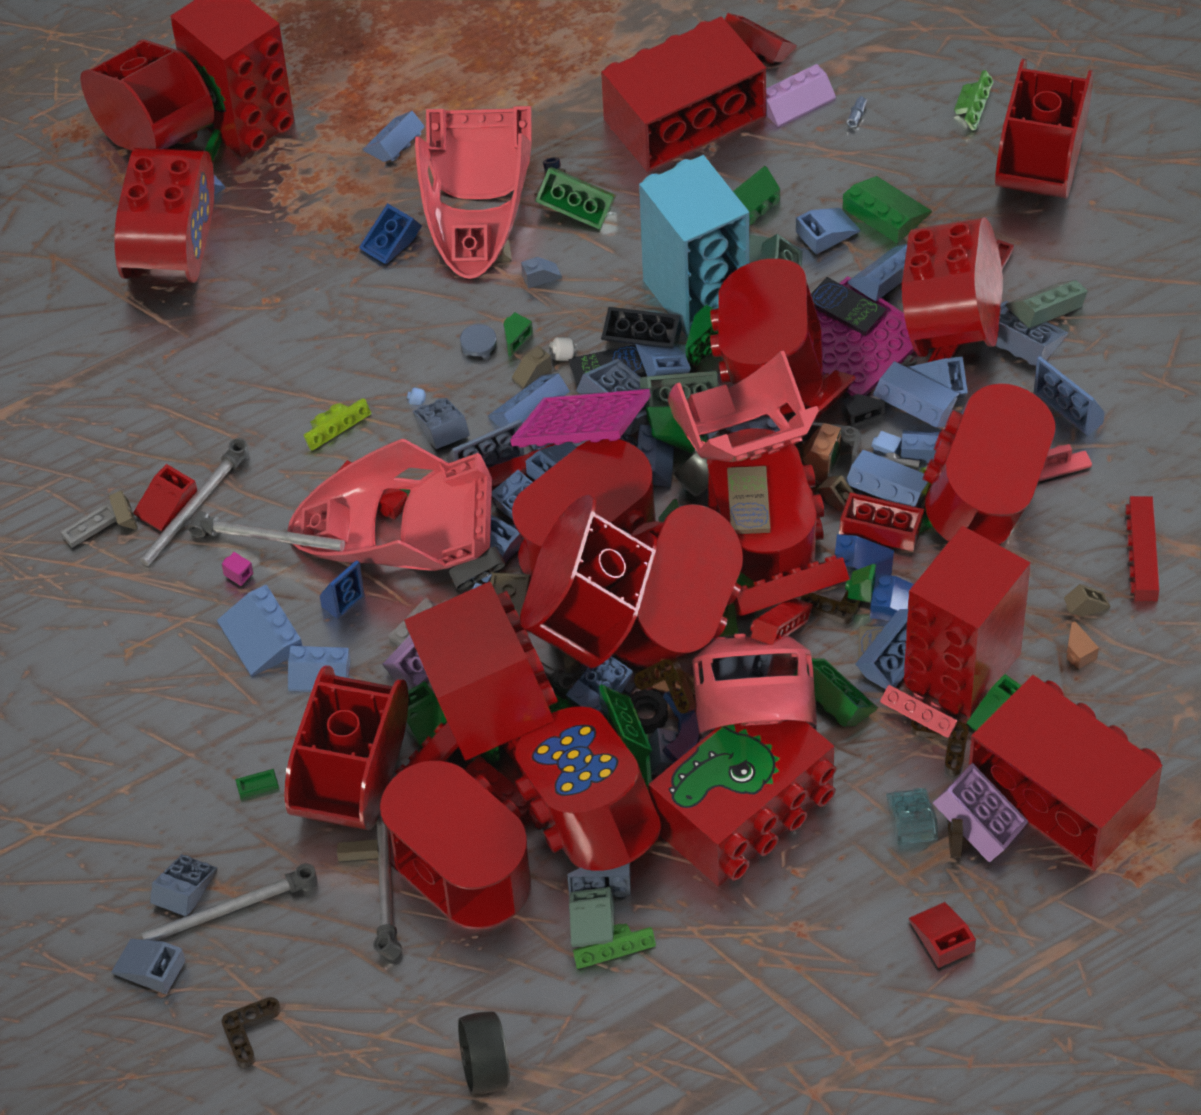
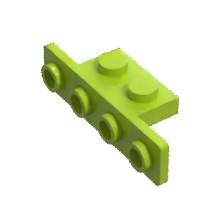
(335, 421)

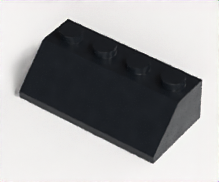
(642, 327)

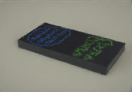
(847, 306)
(585, 363)

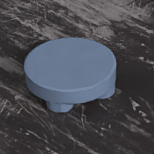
(478, 340)

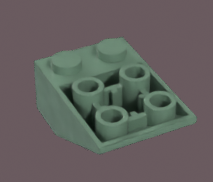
(591, 917)

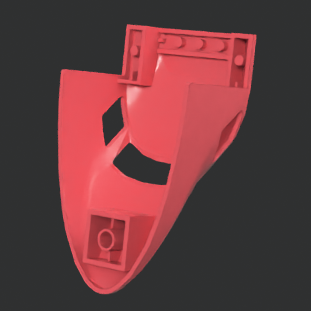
(473, 158)
(749, 399)
(442, 519)
(753, 699)

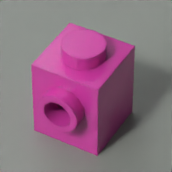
(237, 568)

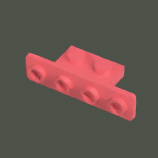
(1062, 461)
(919, 711)

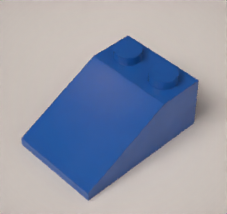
(390, 234)
(861, 553)
(343, 591)
(888, 596)

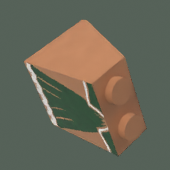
(823, 451)

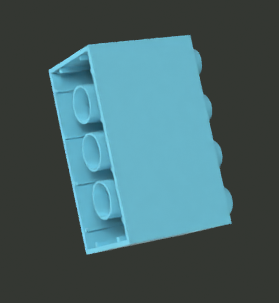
(690, 237)

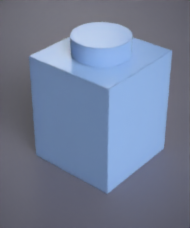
(886, 443)

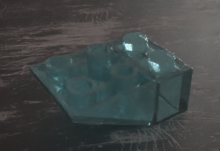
(912, 816)

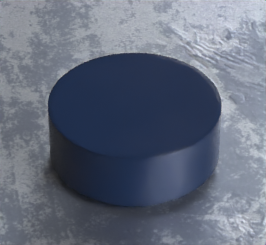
(551, 162)

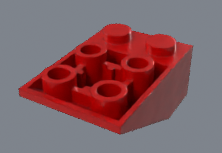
(165, 497)
(943, 934)

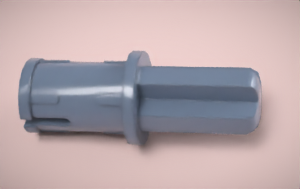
(856, 111)

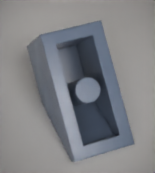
(539, 271)

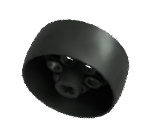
(694, 472)
(483, 1052)

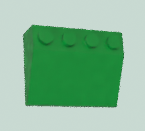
(884, 208)

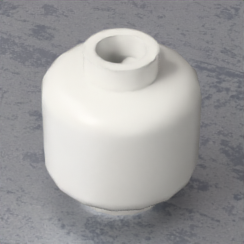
(562, 348)

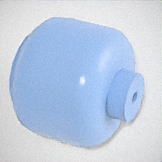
(416, 396)

